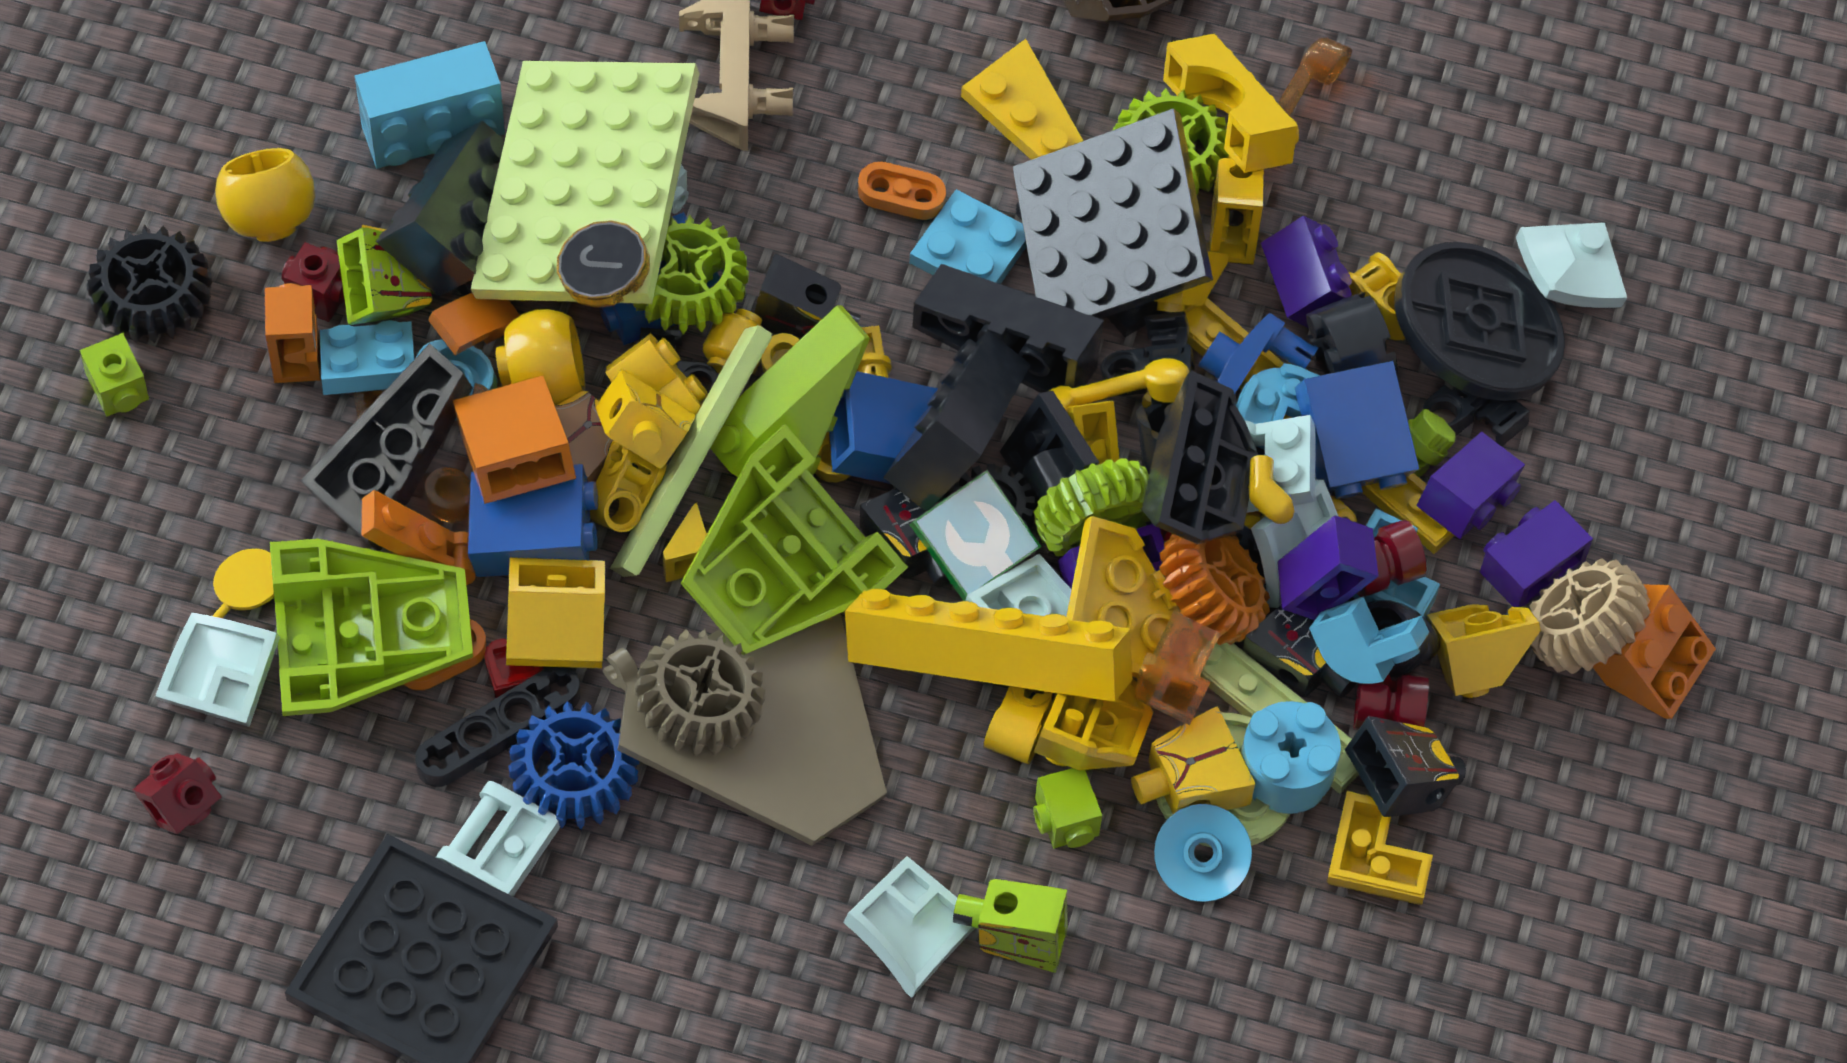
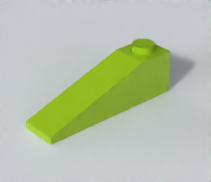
(796, 392)

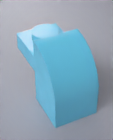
(1356, 646)

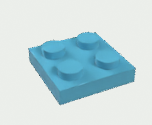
(971, 240)
(364, 356)

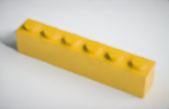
(989, 644)

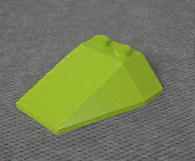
(783, 551)
(361, 622)

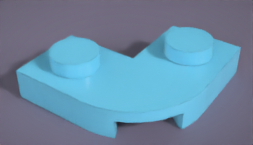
(1272, 394)

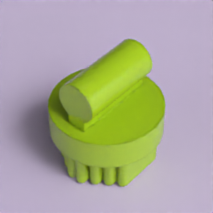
(1430, 439)

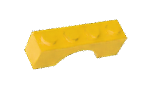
(1257, 127)

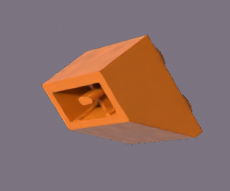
(1663, 659)

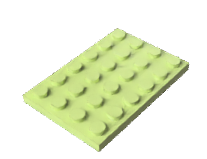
(578, 152)

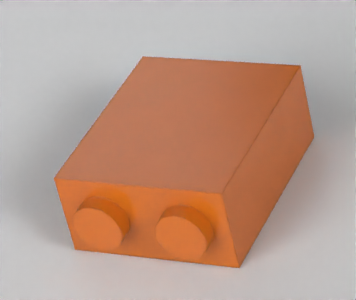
(514, 439)

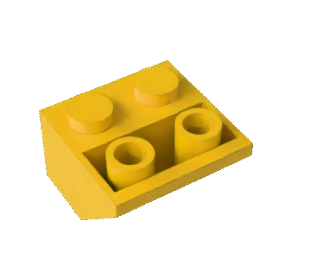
(555, 612)

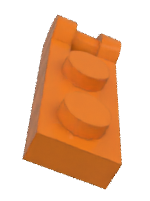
(413, 534)

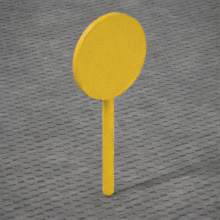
(244, 581)

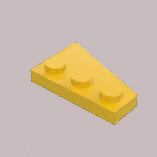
(1022, 103)

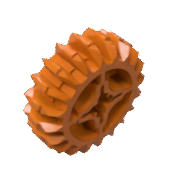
(1215, 585)

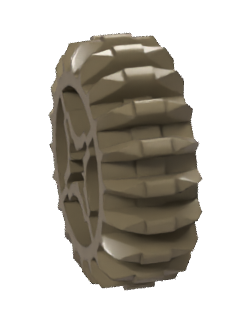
(727, 705)

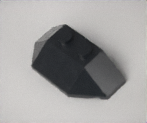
(1201, 464)

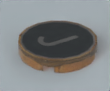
(603, 263)

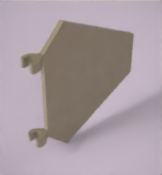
(808, 755)

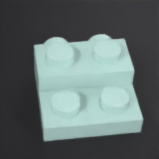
(1028, 587)

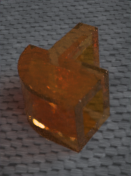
(1171, 675)

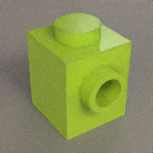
(114, 375)
(1067, 808)

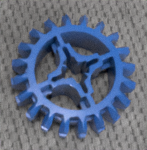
(572, 789)

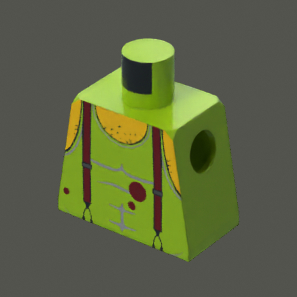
(375, 282)
(1018, 921)

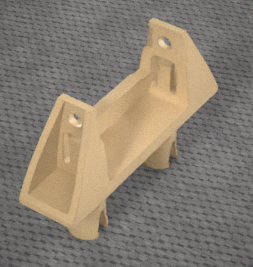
(727, 113)

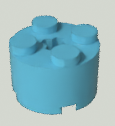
(1291, 755)

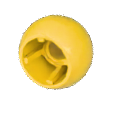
(265, 193)
(546, 346)

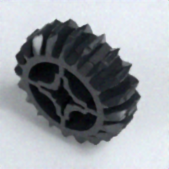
(152, 298)

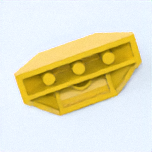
(1094, 731)

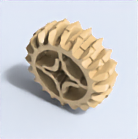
(1589, 615)

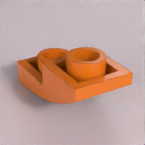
(472, 321)

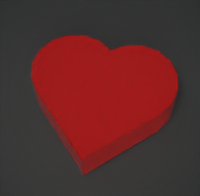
(504, 676)

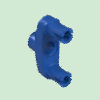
(1233, 361)

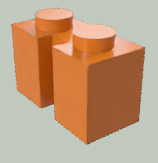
(292, 333)

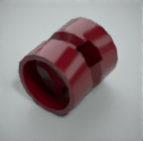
(1398, 557)
(1393, 700)

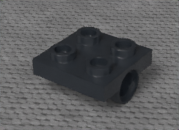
(1046, 446)

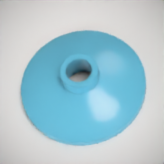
(1176, 855)

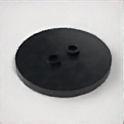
(1479, 321)

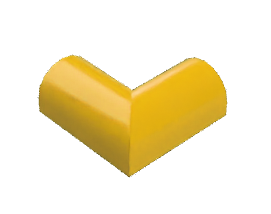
(1369, 865)

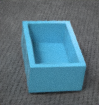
(427, 100)

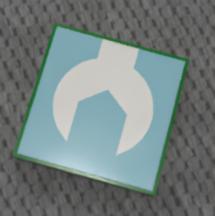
(975, 535)

